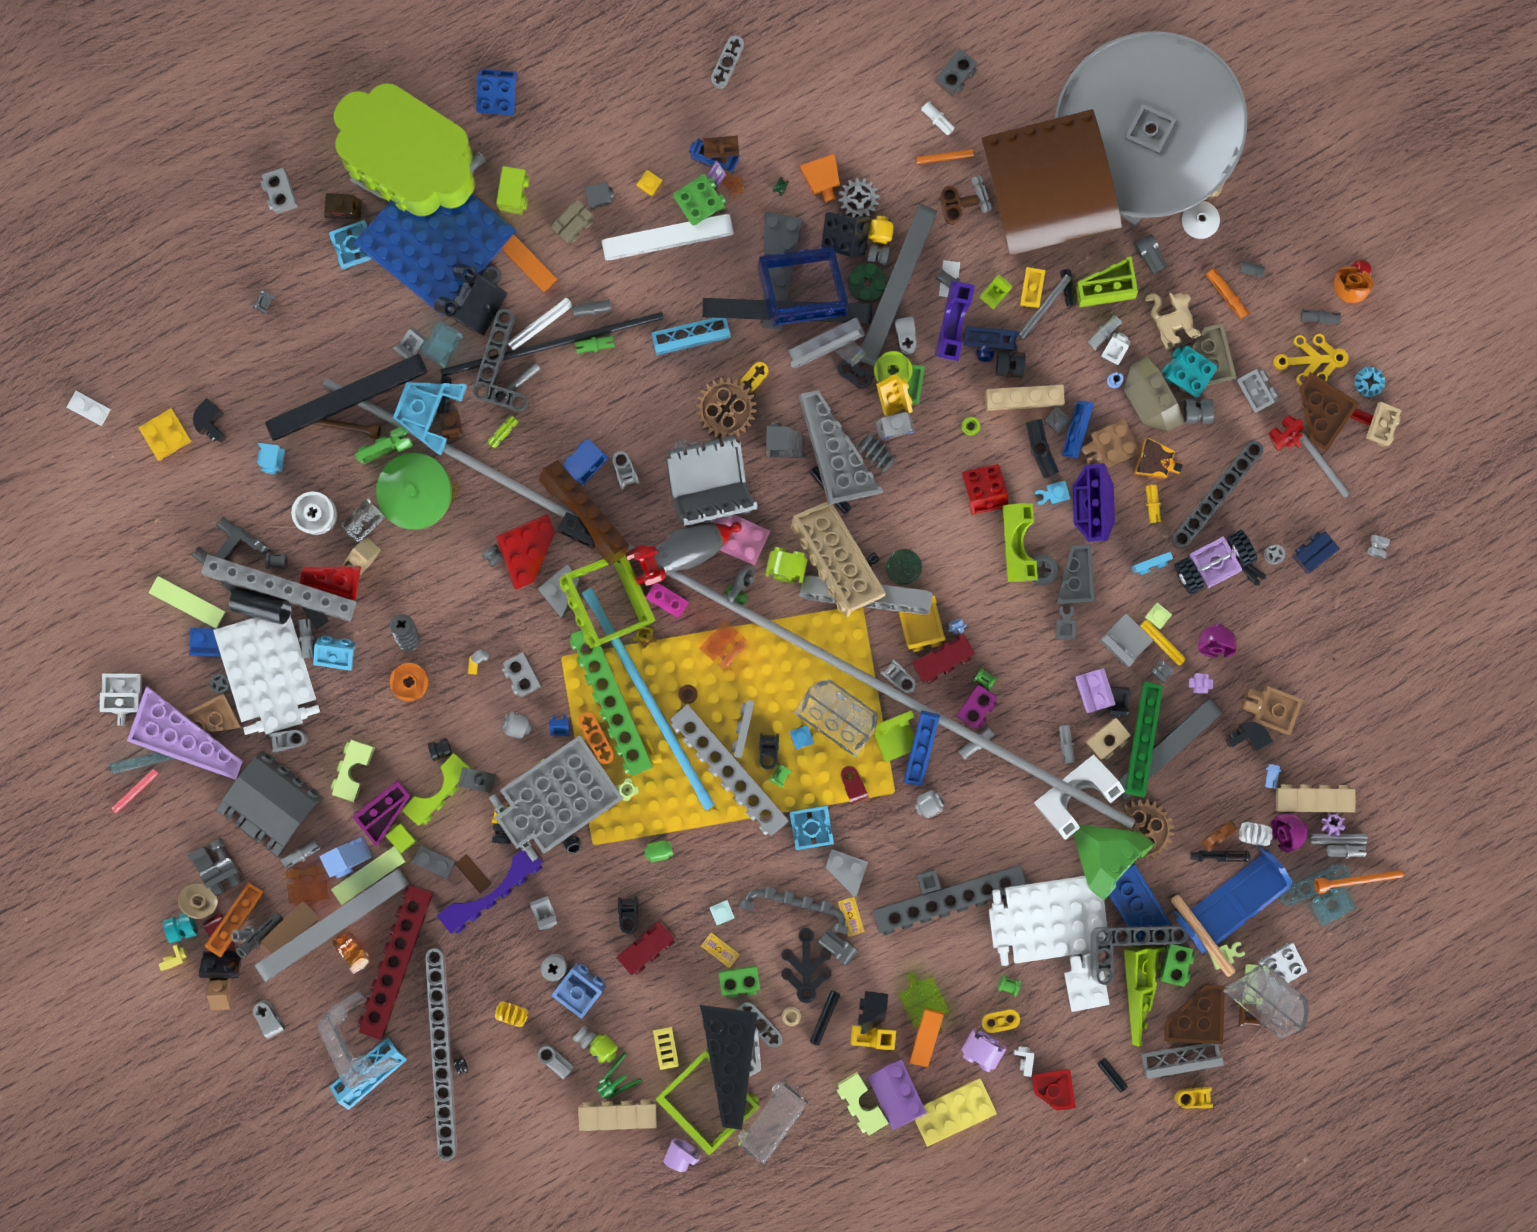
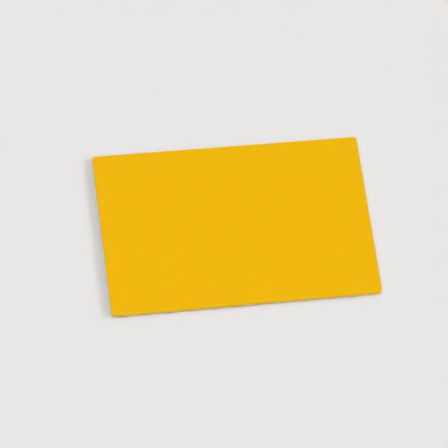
(766, 672)

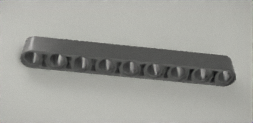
(897, 284)

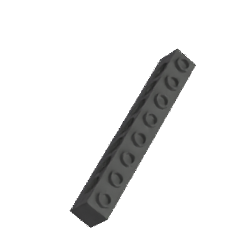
(882, 913)

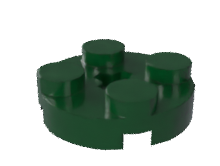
(862, 292)

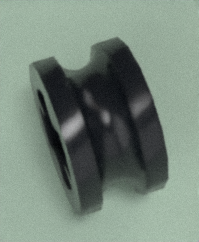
(460, 1065)

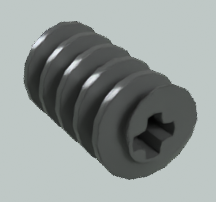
(876, 452)
(405, 632)

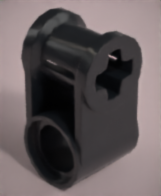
(768, 749)
(628, 912)

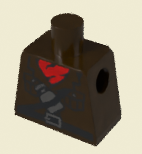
(342, 206)

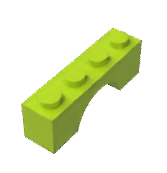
(1016, 521)
(421, 808)

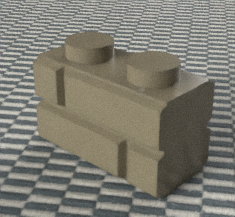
(572, 222)

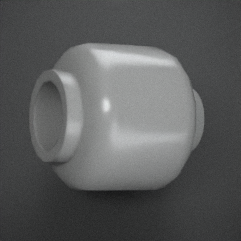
(516, 725)
(929, 804)

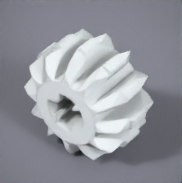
(1255, 834)

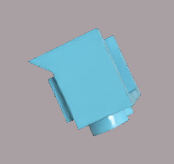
(270, 458)

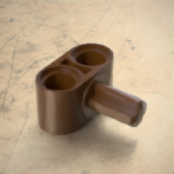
(956, 204)

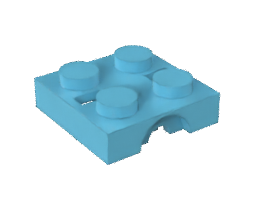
(345, 245)
(806, 828)

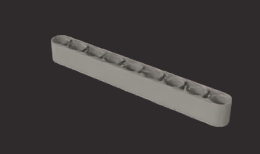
(331, 925)

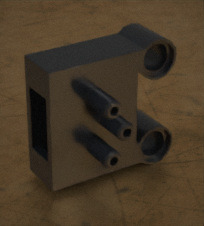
(476, 301)

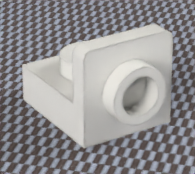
(1116, 348)
(1027, 1063)

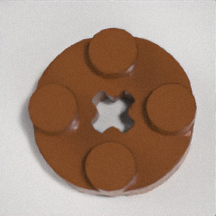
(1219, 836)

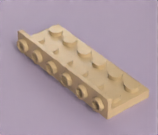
(837, 558)

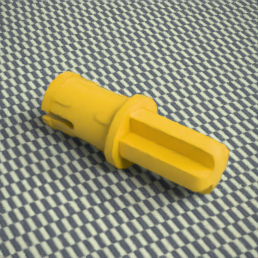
(1153, 504)

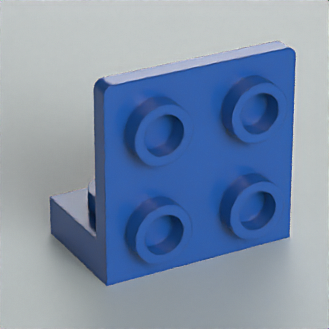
(496, 91)

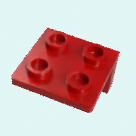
(985, 489)

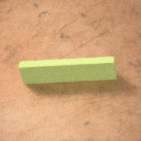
(187, 602)
(368, 875)

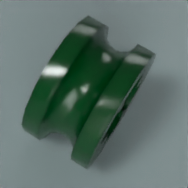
(780, 186)

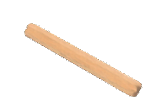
(1202, 934)

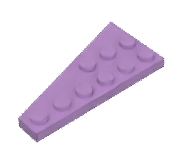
(170, 732)

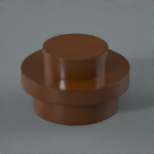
(687, 694)

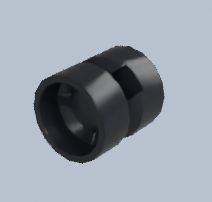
(1003, 364)

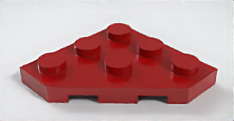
(525, 549)

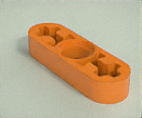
(594, 722)

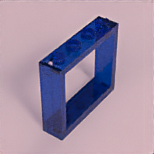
(805, 312)

